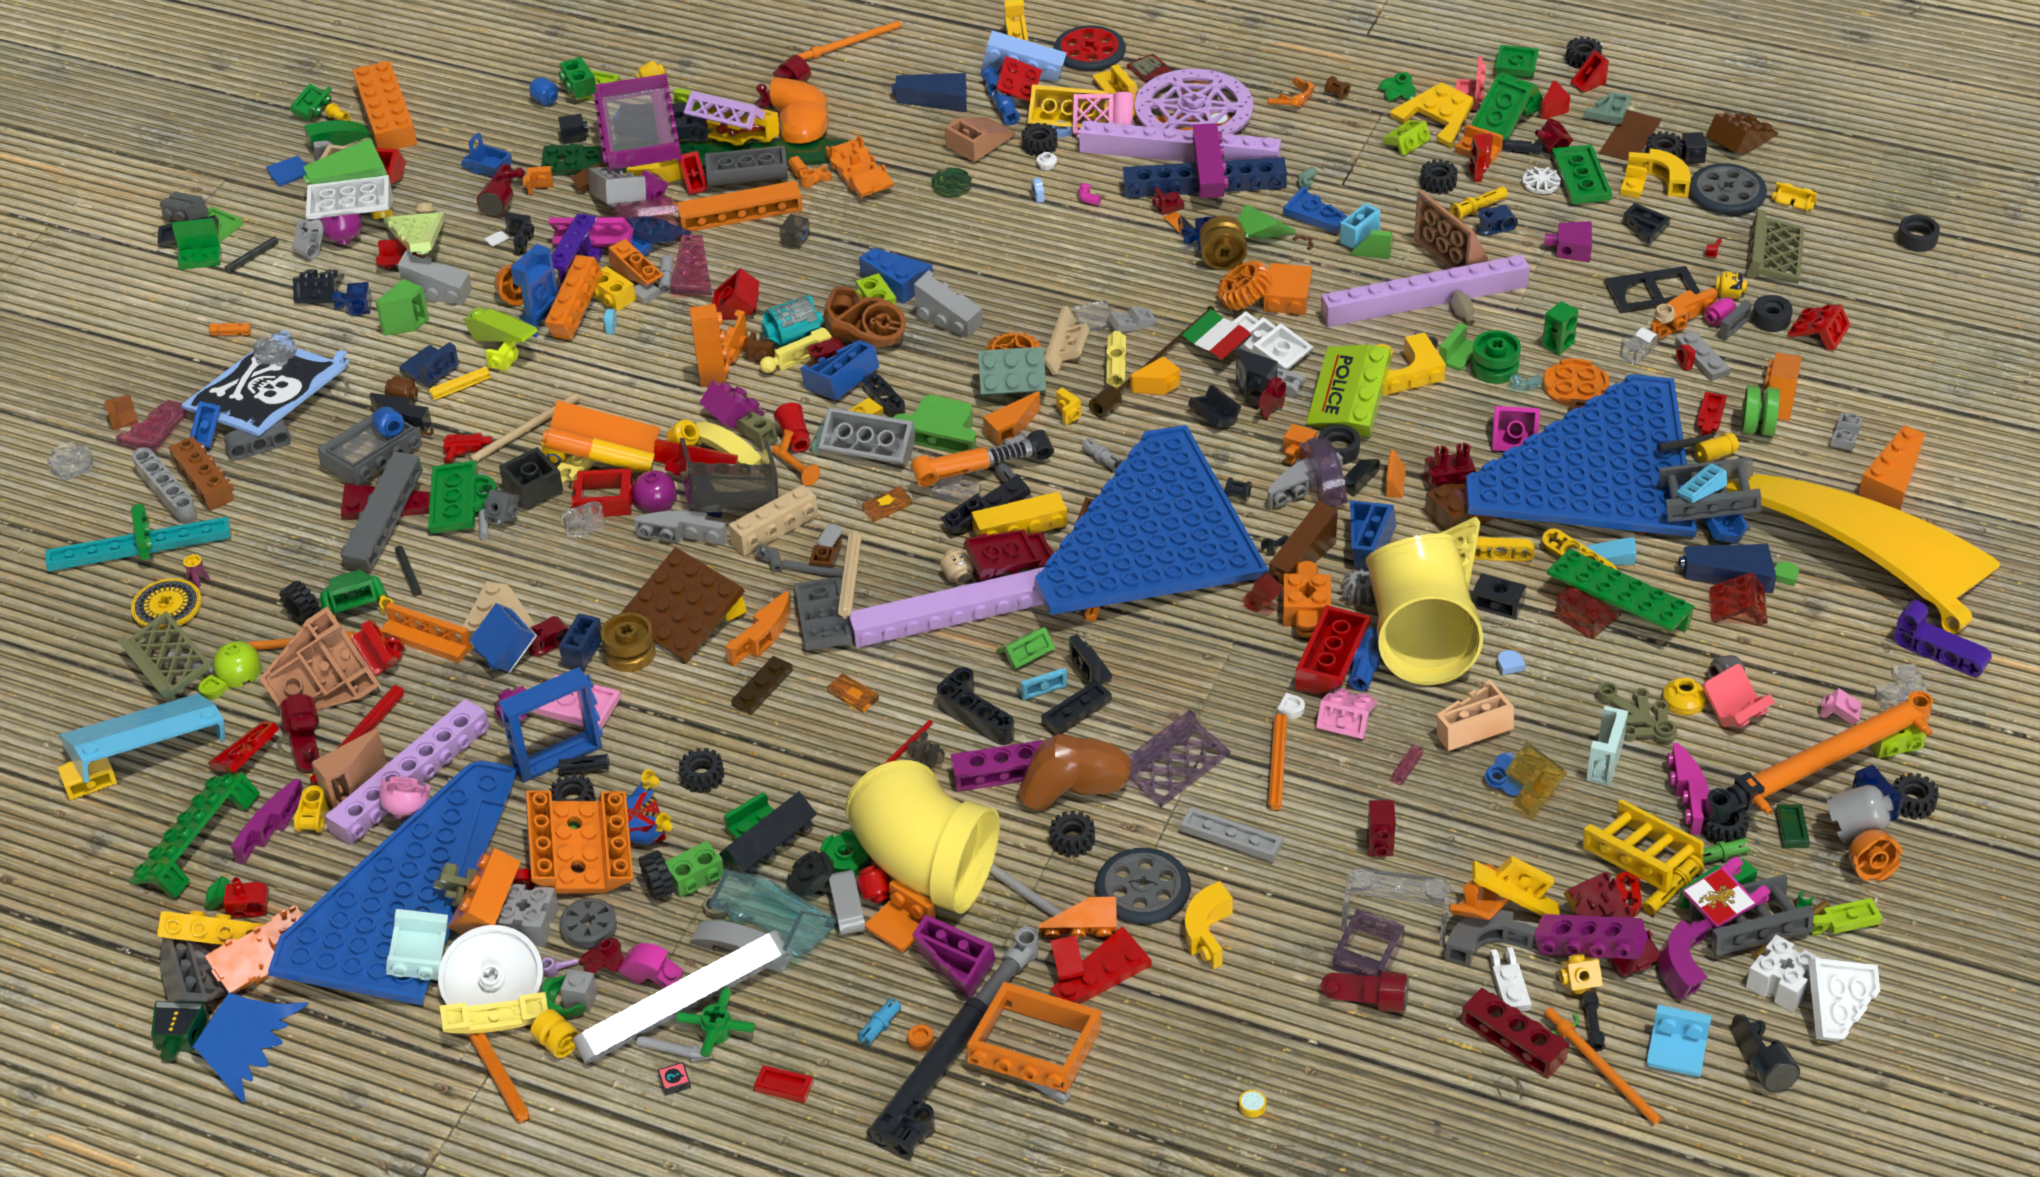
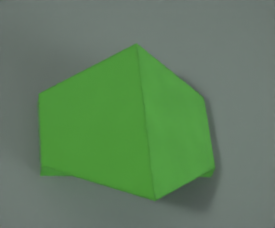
(1376, 245)

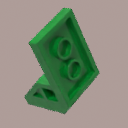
(1505, 104)

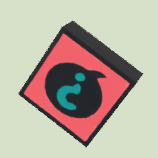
(674, 1078)

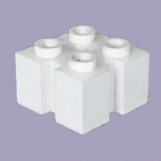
(1781, 973)

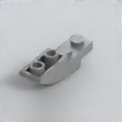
(1293, 483)
(675, 525)

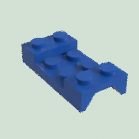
(538, 283)

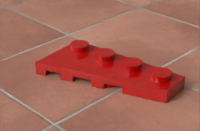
(1104, 968)

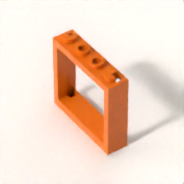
(1044, 1008)

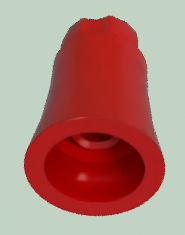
(791, 417)

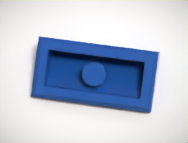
(205, 423)

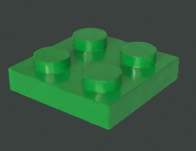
(1516, 61)

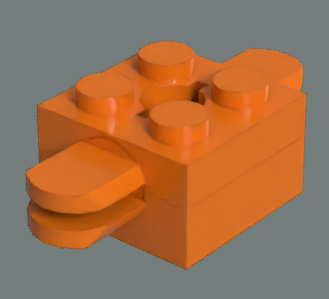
(1305, 597)

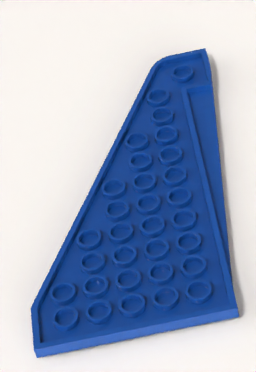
(351, 928)

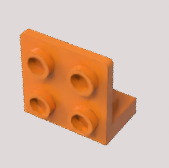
(900, 916)

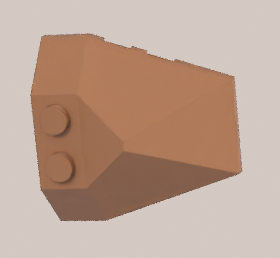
(320, 664)

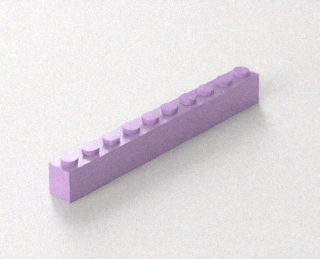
(1167, 143)
(1424, 290)
(944, 608)

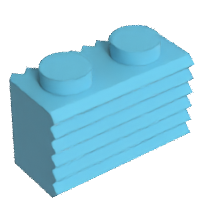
(1359, 225)

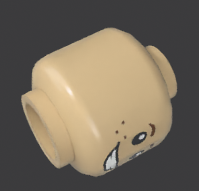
(957, 566)

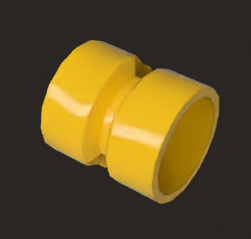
(554, 1033)

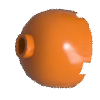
(506, 288)
(1874, 855)

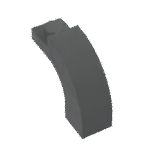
(1474, 933)

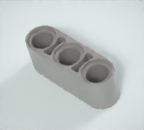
(846, 902)

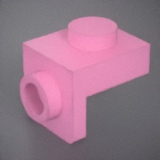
(1842, 705)

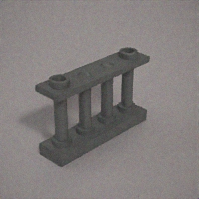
(1713, 505)
(1763, 929)

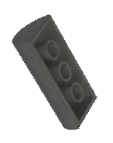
(746, 166)

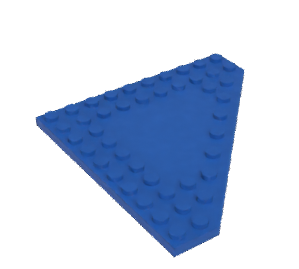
(1592, 465)
(1151, 532)

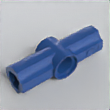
(1365, 661)

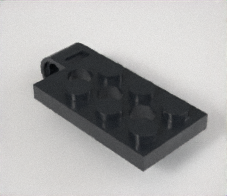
(689, 126)

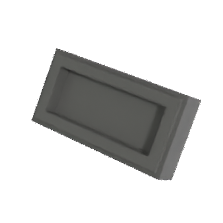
(1735, 320)

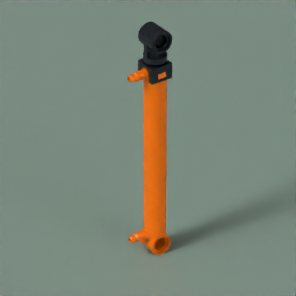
(1751, 789)

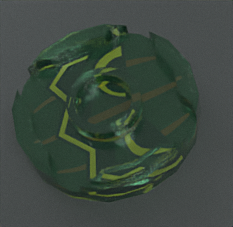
(951, 183)

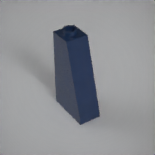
(932, 91)
(1726, 562)

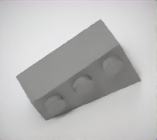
(615, 187)
(438, 281)
(945, 308)

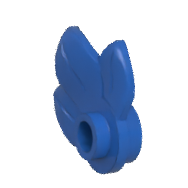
(1507, 783)

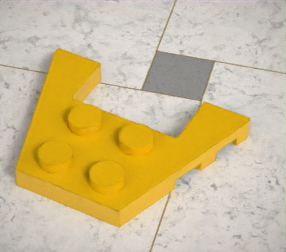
(1441, 104)

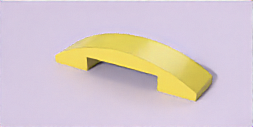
(727, 442)
(492, 1016)

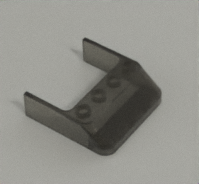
(728, 486)

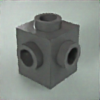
(501, 506)

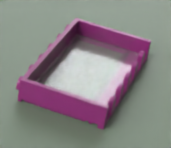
(636, 122)

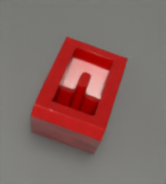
(1592, 73)
(1555, 101)
(692, 173)
(1067, 957)

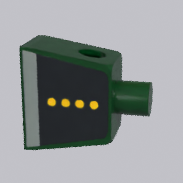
(177, 1026)

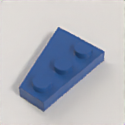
(1313, 211)

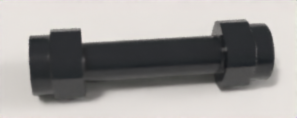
(1590, 1004)

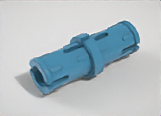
(879, 1021)

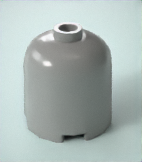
(1859, 811)

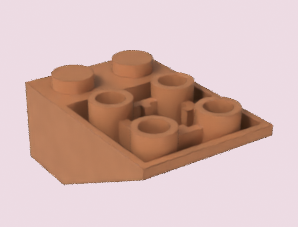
(975, 136)
(349, 767)

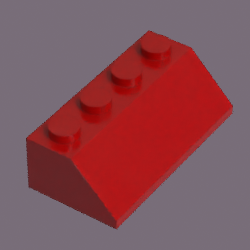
(1330, 650)

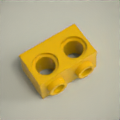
(614, 290)

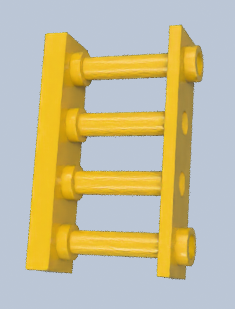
(1634, 860)

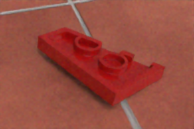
(240, 751)

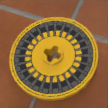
(181, 598)

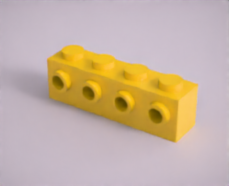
(1031, 514)

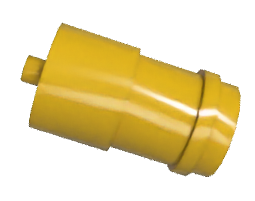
(1714, 449)

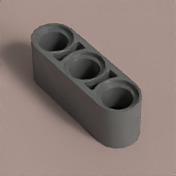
(244, 445)

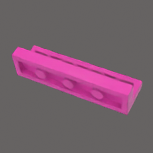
(604, 233)

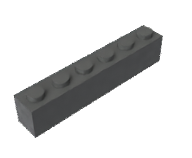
(381, 512)

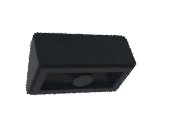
(1361, 475)

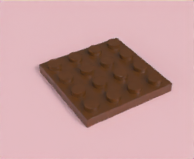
(684, 603)

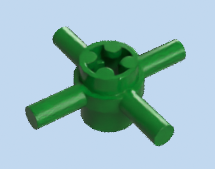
(716, 1023)

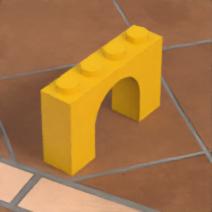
(1425, 367)

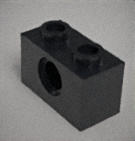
(1498, 596)

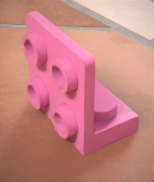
(1345, 712)

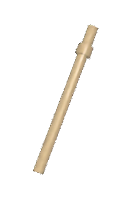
(520, 430)

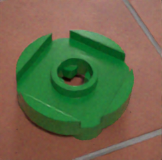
(847, 841)

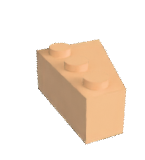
(1475, 718)

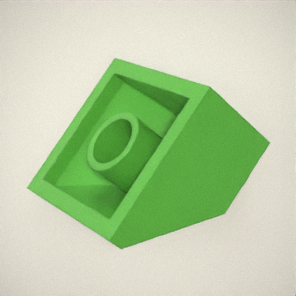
(1262, 225)

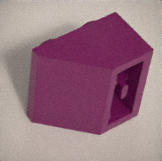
(729, 403)

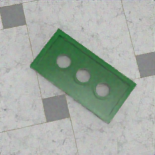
(1572, 178)

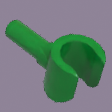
(1801, 902)

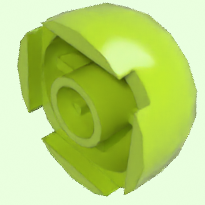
(237, 663)

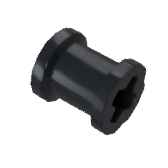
(1238, 489)

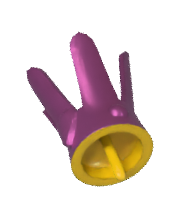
(194, 564)

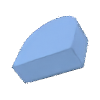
(1037, 189)
(1510, 662)

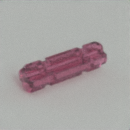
(1407, 764)

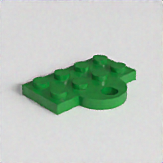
(457, 496)

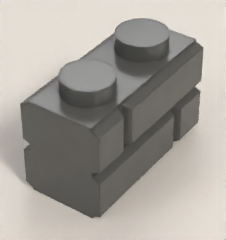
(183, 207)

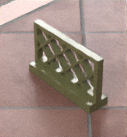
(1760, 245)
(154, 672)

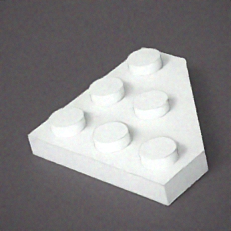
(1840, 995)

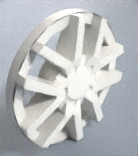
(1541, 179)

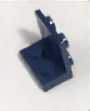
(431, 363)

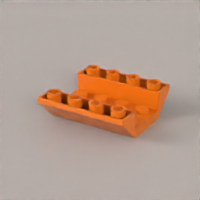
(597, 846)

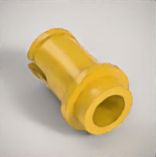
(335, 112)

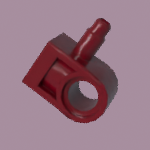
(1554, 135)

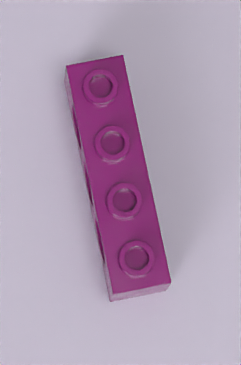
(992, 765)
(1591, 936)

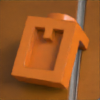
(538, 178)

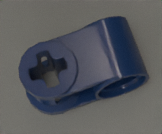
(1497, 219)

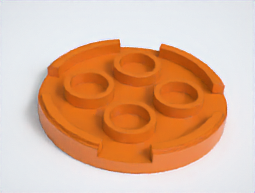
(1574, 380)

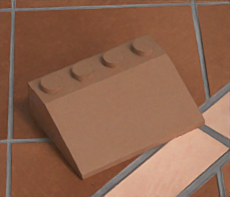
(1445, 234)

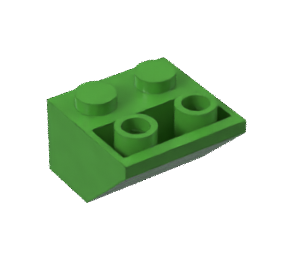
(402, 308)

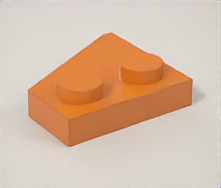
(736, 338)

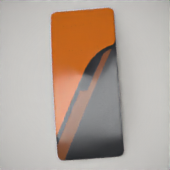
(1178, 221)

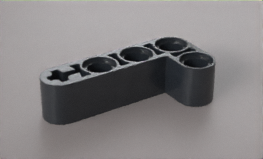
(958, 700)

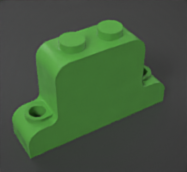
(943, 424)

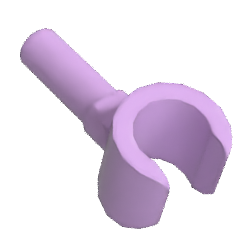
(551, 968)

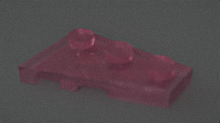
(647, 208)
(155, 428)

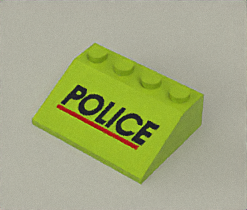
(1350, 387)

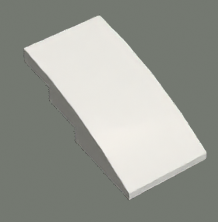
(1272, 341)

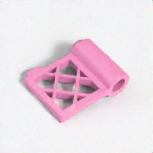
(1119, 108)

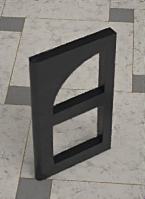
(1620, 285)

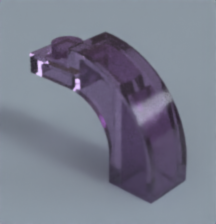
(1326, 469)

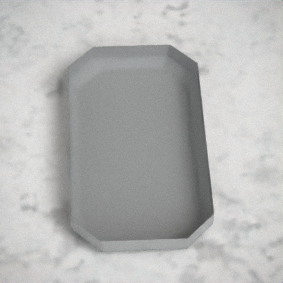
(830, 535)

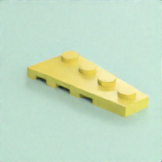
(1466, 539)

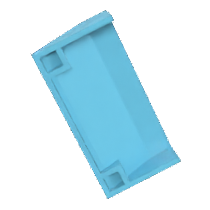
(140, 729)

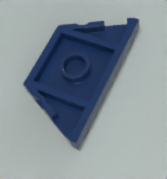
(655, 230)

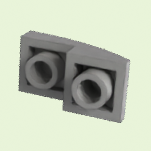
(1846, 431)

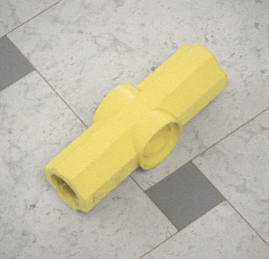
(1116, 359)

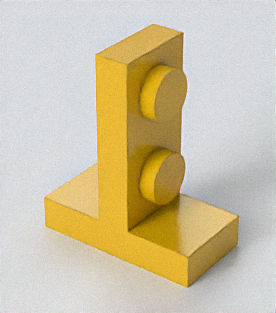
(1014, 19)

